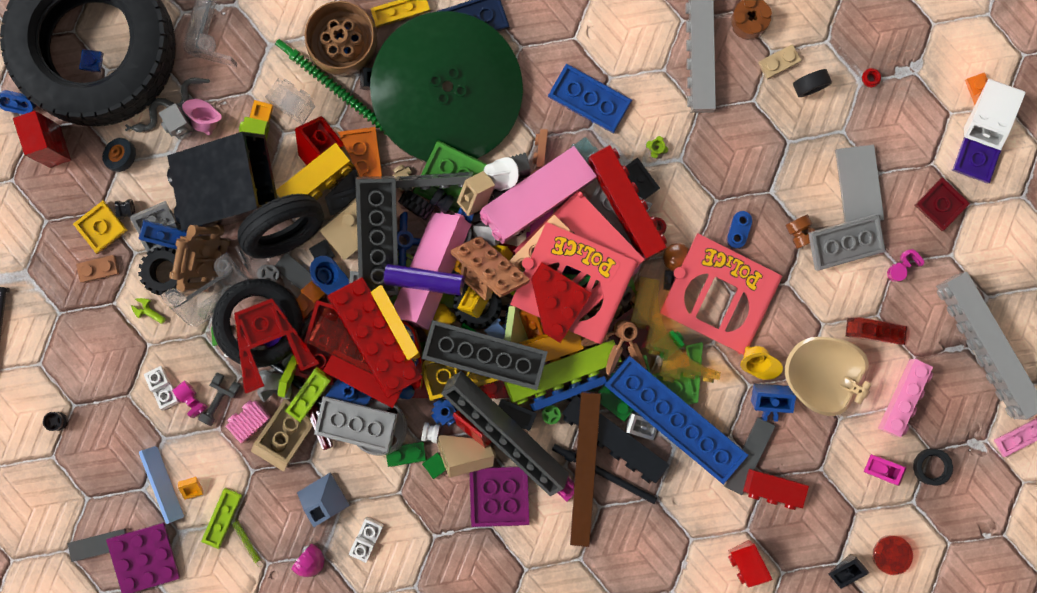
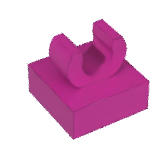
(568, 490)

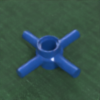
(410, 240)

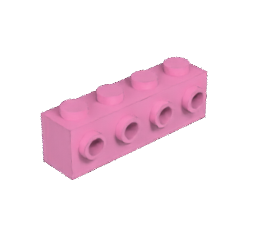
(905, 398)

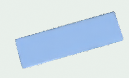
(161, 484)

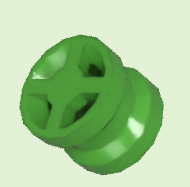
(551, 414)

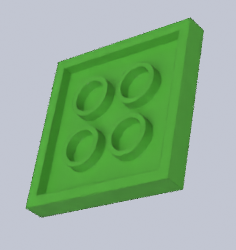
(448, 160)

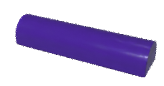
(424, 279)

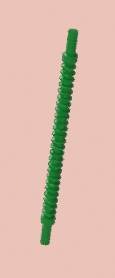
(294, 55)

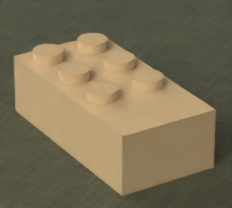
(342, 229)

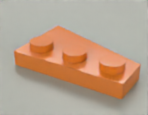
(363, 150)

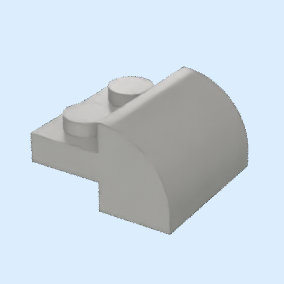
(159, 214)

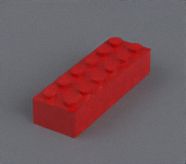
(626, 203)

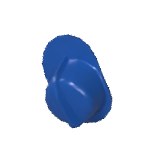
(327, 274)

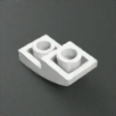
(161, 388)
(366, 539)

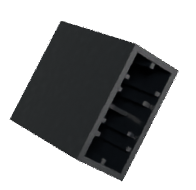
(221, 180)

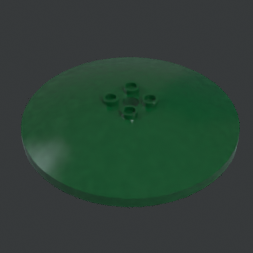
(410, 79)

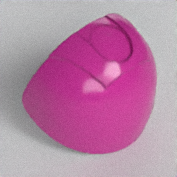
(310, 562)

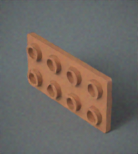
(487, 269)

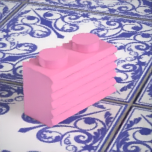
(248, 421)

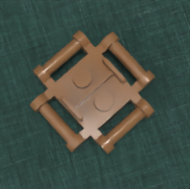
(197, 256)

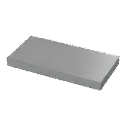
(859, 182)
(846, 242)
(356, 424)

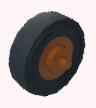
(119, 155)

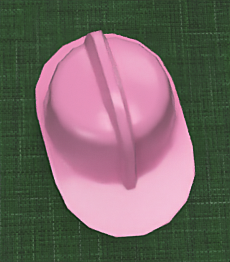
(202, 115)

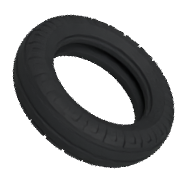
(274, 213)
(241, 291)

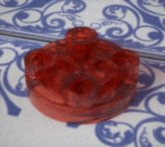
(892, 555)

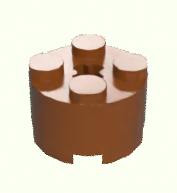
(761, 18)

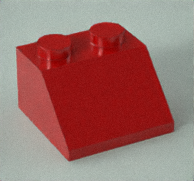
(749, 564)

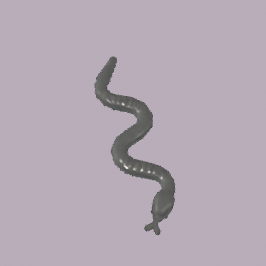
(165, 102)

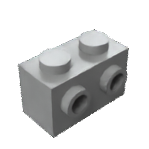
(176, 122)

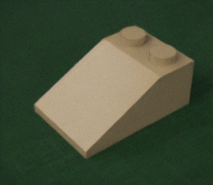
(281, 437)

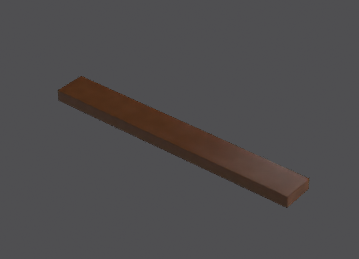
(585, 469)

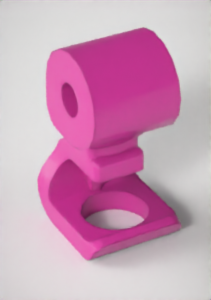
(898, 271)
(185, 394)

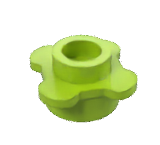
(657, 142)

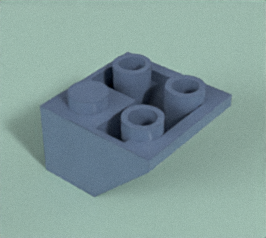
(322, 499)

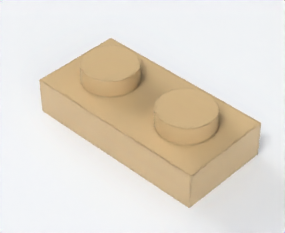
(779, 61)

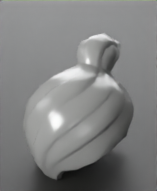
(271, 385)

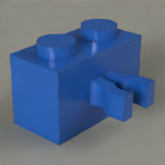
(772, 399)

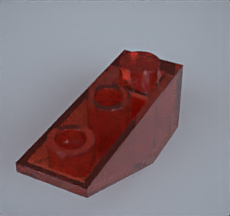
(876, 331)

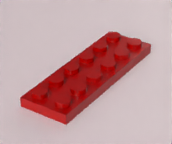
(374, 337)

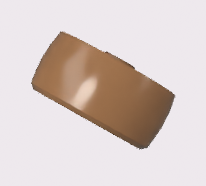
(321, 24)

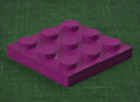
(499, 497)
(143, 558)

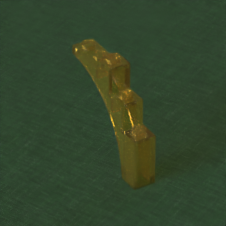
(674, 361)

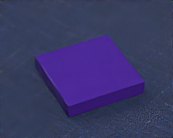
(976, 160)

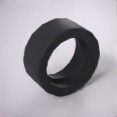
(812, 83)
(948, 467)

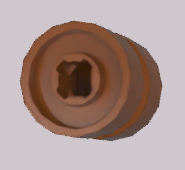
(796, 227)

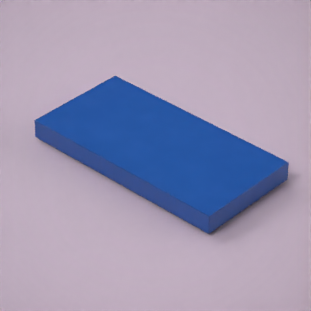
(589, 98)

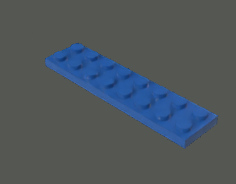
(676, 419)

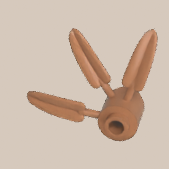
(626, 332)

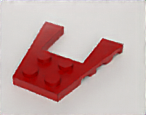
(261, 325)

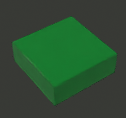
(434, 465)

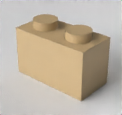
(475, 193)

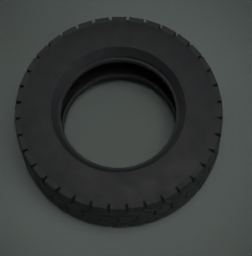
(107, 101)

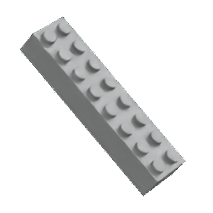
(989, 345)

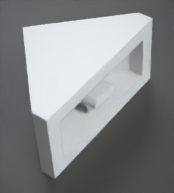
(639, 426)

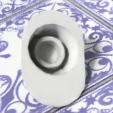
(503, 173)

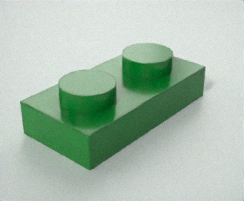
(407, 454)

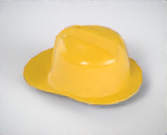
(760, 363)

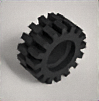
(416, 204)

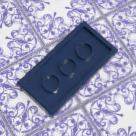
(486, 10)

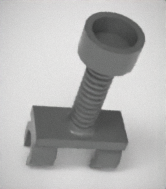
(207, 417)

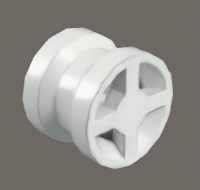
(430, 432)

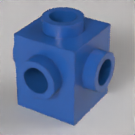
(437, 415)

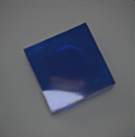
(91, 60)

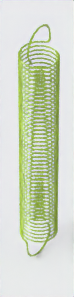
(246, 542)

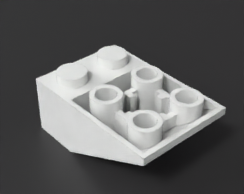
(994, 114)

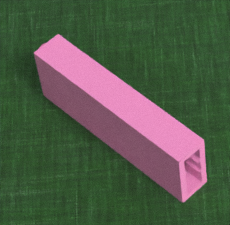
(537, 195)
(433, 254)

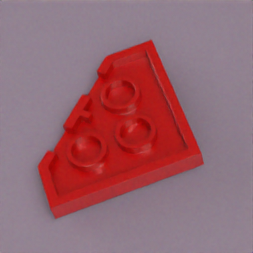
(557, 300)

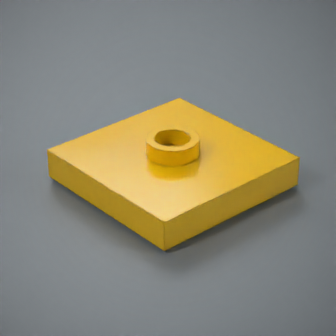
(100, 227)

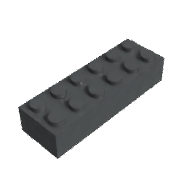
(376, 229)
(484, 355)

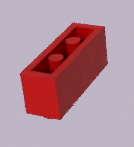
(775, 489)

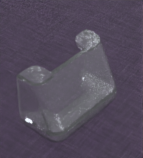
(201, 304)

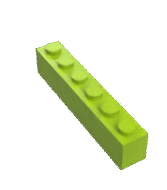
(565, 370)

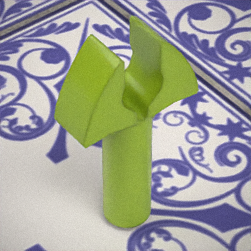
(147, 310)

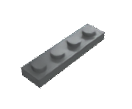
(426, 181)

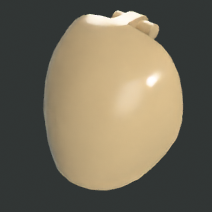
(827, 374)

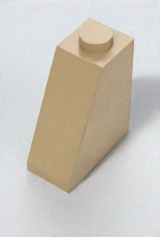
(464, 455)

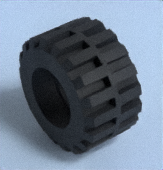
(149, 267)
(484, 320)

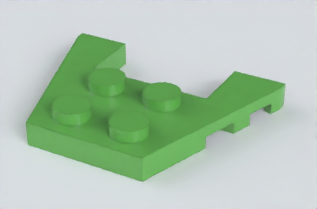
(685, 388)

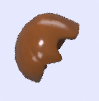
(675, 255)

